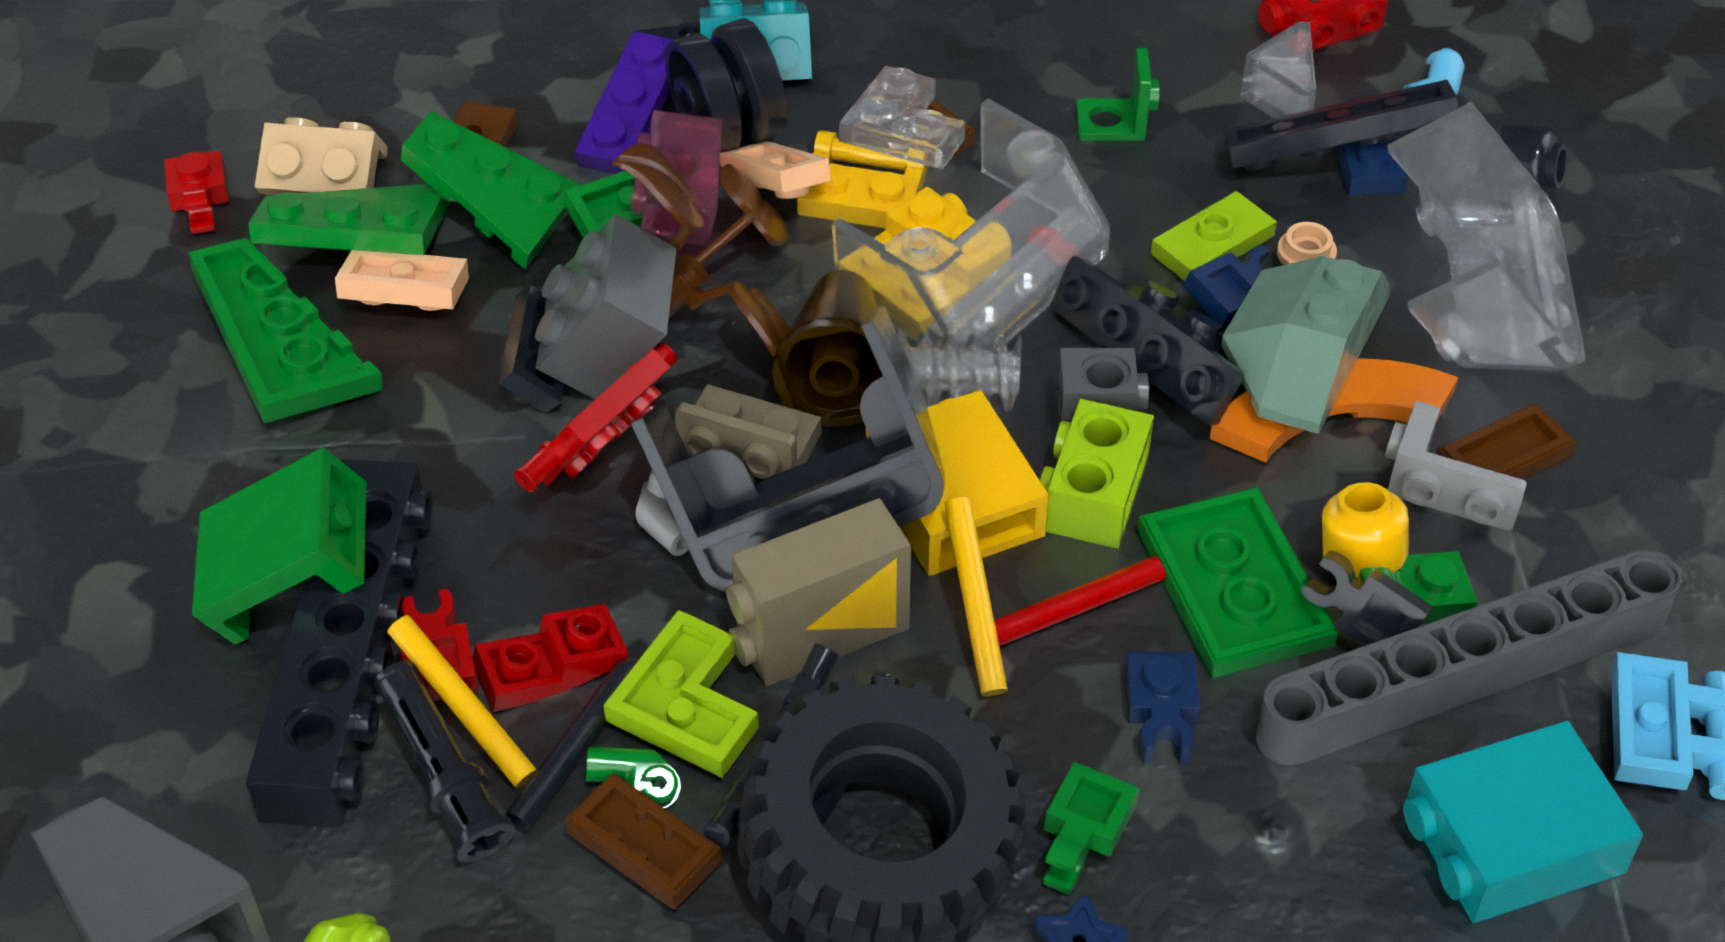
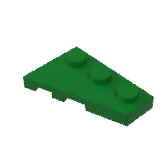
(353, 219)

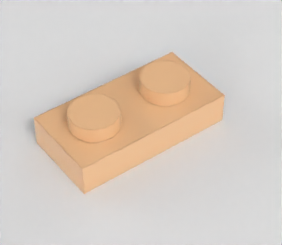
(779, 168)
(402, 279)

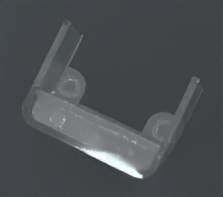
(1505, 249)
(1004, 263)

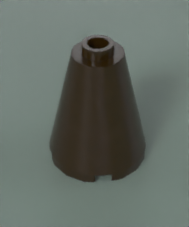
(825, 354)

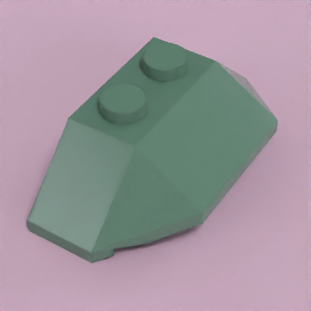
(1303, 336)

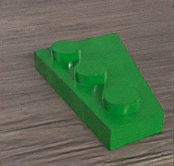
(496, 185)

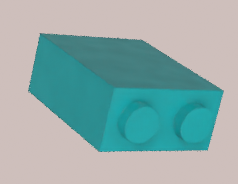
(1520, 821)

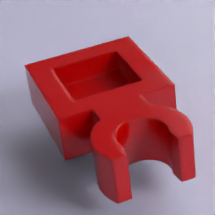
(447, 636)

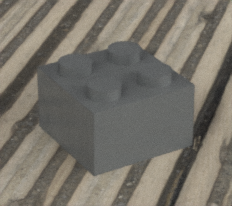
(605, 306)

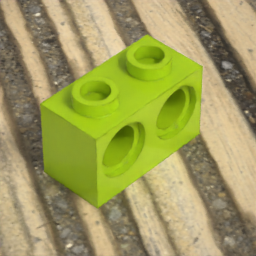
(1096, 472)

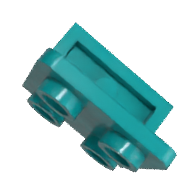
(781, 23)

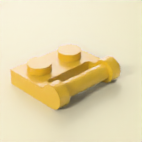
(859, 193)

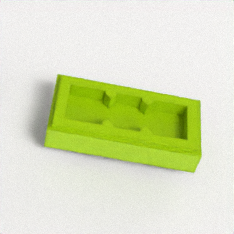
(1222, 228)

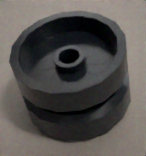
(730, 81)

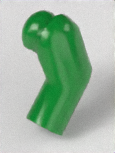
(638, 767)

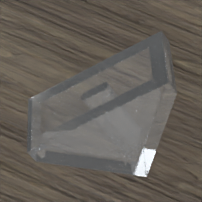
(1281, 73)

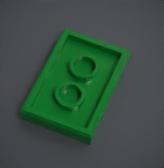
(1236, 582)

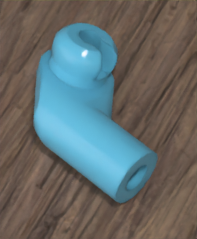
(1444, 65)

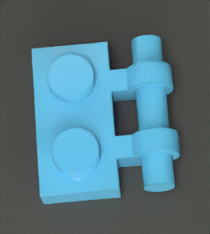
(1654, 724)

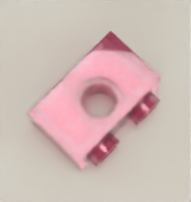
(694, 149)

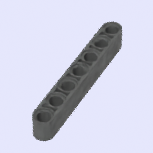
(1465, 657)

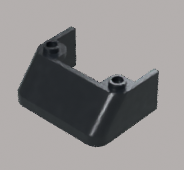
(728, 512)

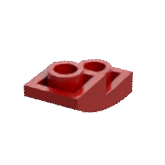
(564, 654)

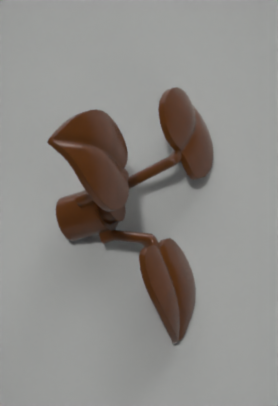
(677, 197)

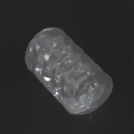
(965, 369)

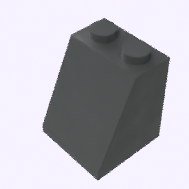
(142, 883)

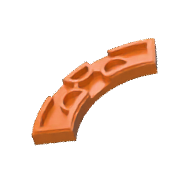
(1371, 391)

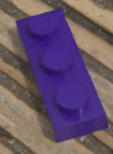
(626, 104)

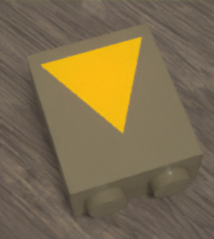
(820, 585)

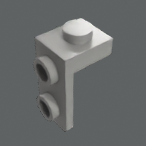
(1445, 482)

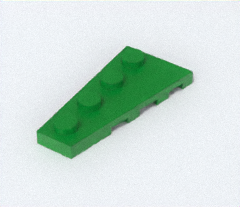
(275, 337)

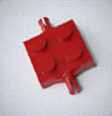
(598, 423)

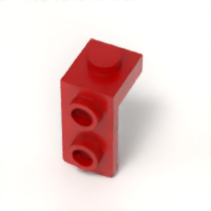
(1329, 19)

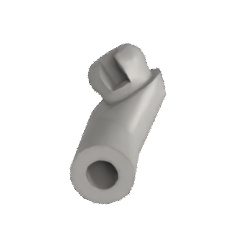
(657, 519)

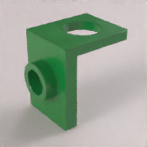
(1131, 111)

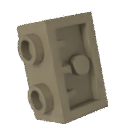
(762, 432)

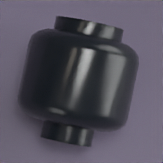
(1538, 152)

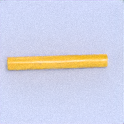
(976, 596)
(462, 701)

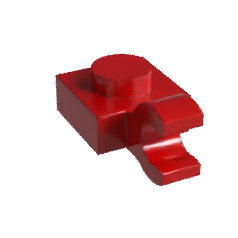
(196, 184)

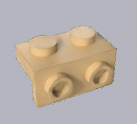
(317, 159)

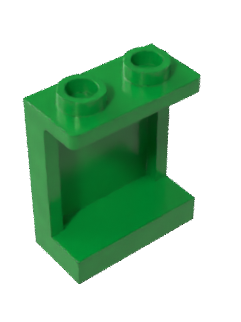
(277, 535)

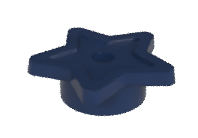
(1081, 922)

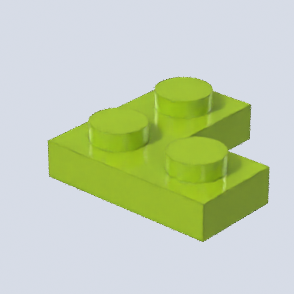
(671, 700)

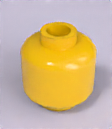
(1367, 527)

